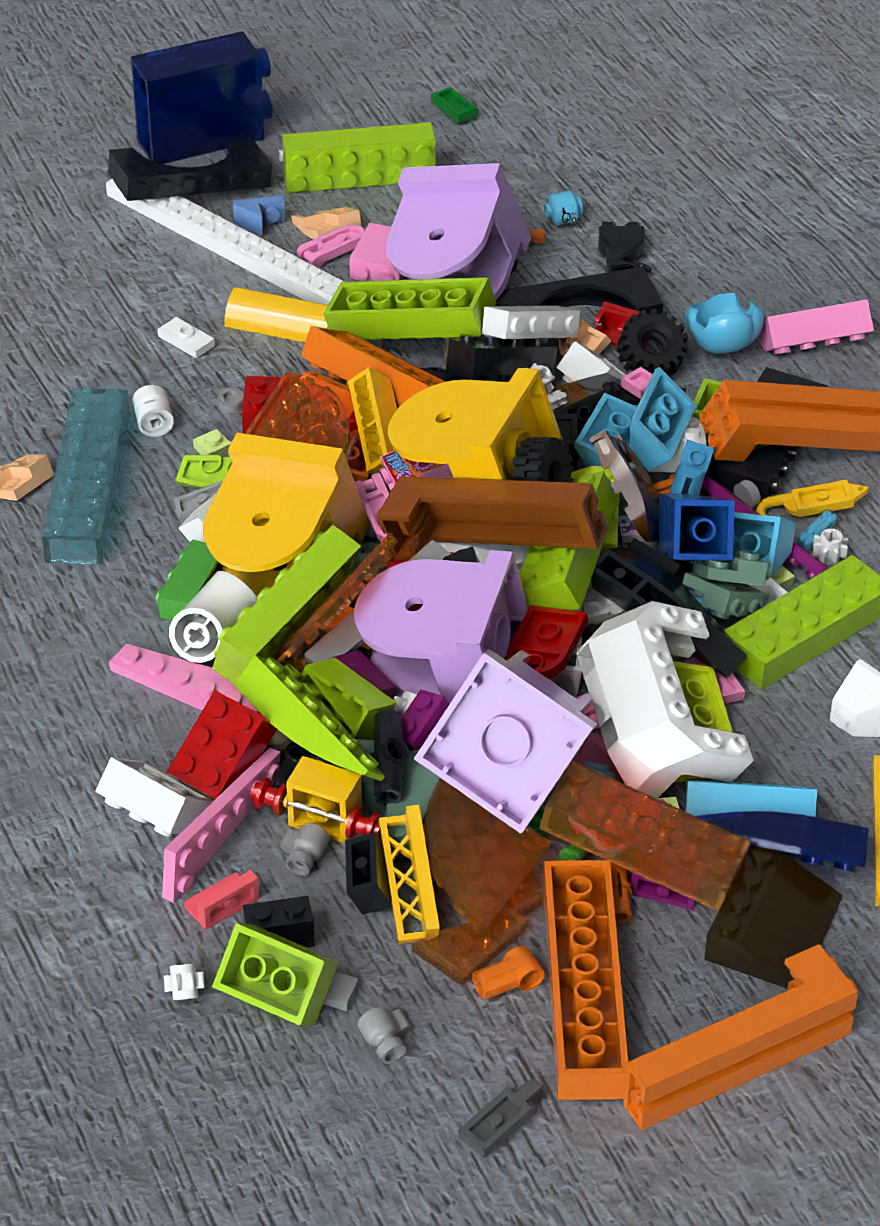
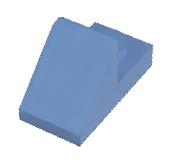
(255, 212)

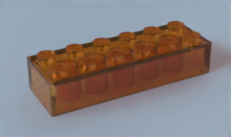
(644, 835)

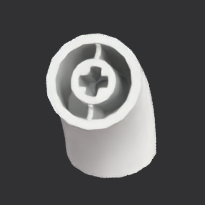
(199, 624)

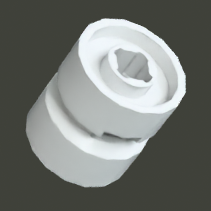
(153, 410)

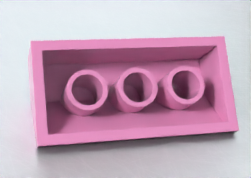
(815, 326)

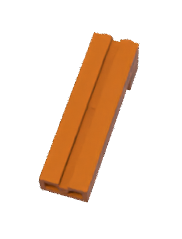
(789, 415)
(745, 1045)

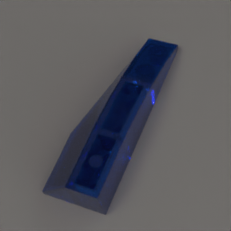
(798, 834)

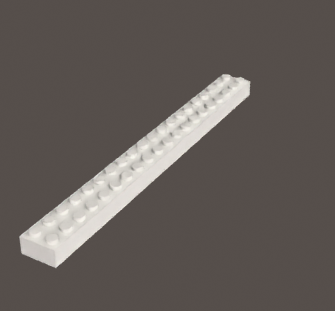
(236, 245)

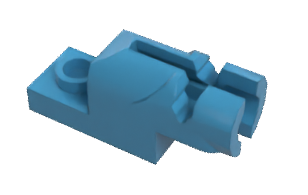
(692, 468)

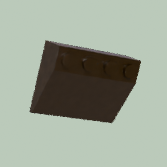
(770, 916)

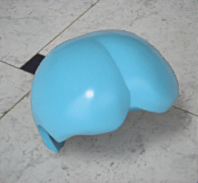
(724, 325)

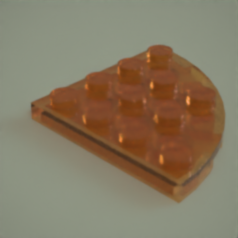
(303, 413)
(337, 600)
(477, 854)

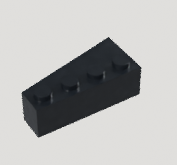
(497, 358)

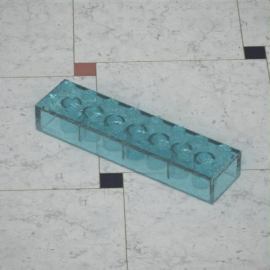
(86, 476)

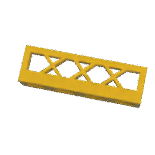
(421, 871)

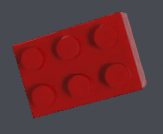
(221, 746)

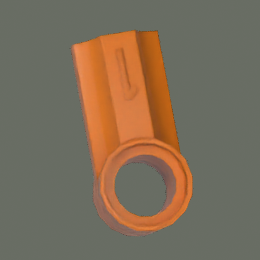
(515, 970)

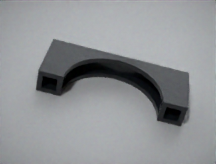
(145, 179)
(624, 288)
(765, 464)

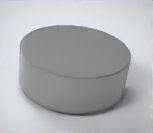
(230, 400)
(748, 493)

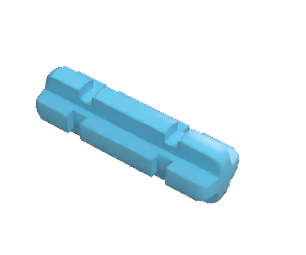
(825, 521)

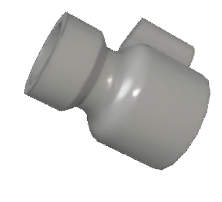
(304, 847)
(381, 1031)

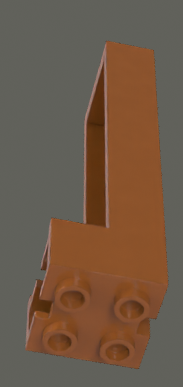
(491, 513)

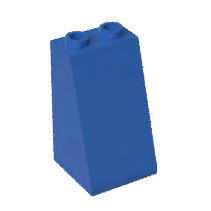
(695, 527)

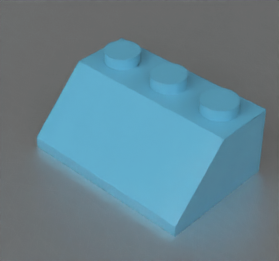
(609, 415)
(660, 421)
(764, 535)

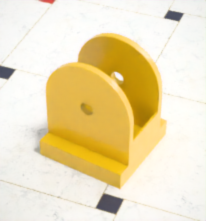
(484, 424)
(277, 504)

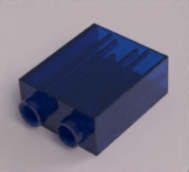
(200, 96)

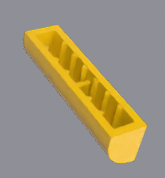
(273, 314)
(373, 409)

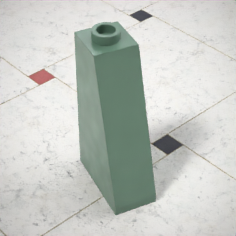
(417, 789)

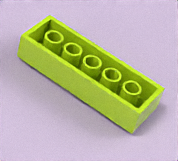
(355, 156)
(410, 308)
(562, 575)
(287, 603)
(807, 621)

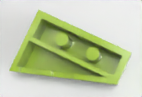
(347, 696)

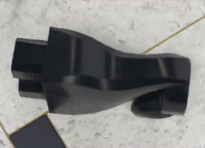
(622, 246)

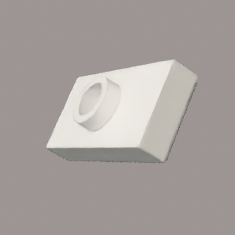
(186, 337)

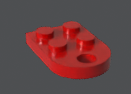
(548, 638)

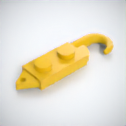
(816, 498)

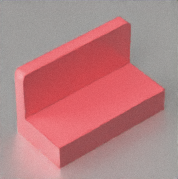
(223, 898)

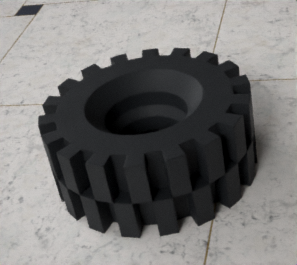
(654, 328)
(542, 460)

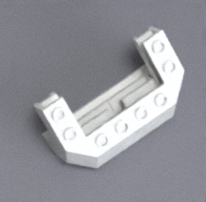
(644, 705)

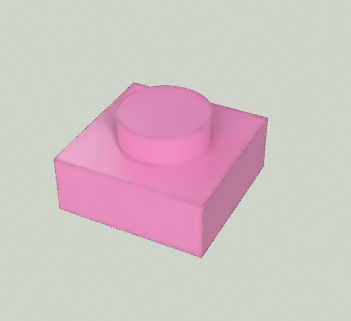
(636, 381)

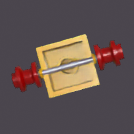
(319, 796)

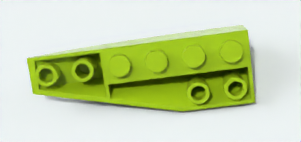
(301, 715)

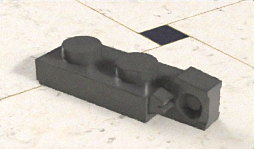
(501, 1117)

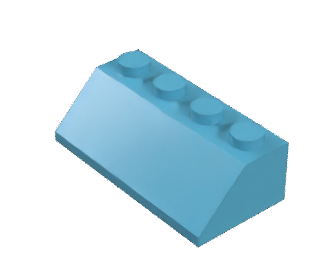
(724, 796)

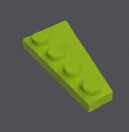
(202, 470)

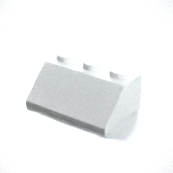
(151, 795)

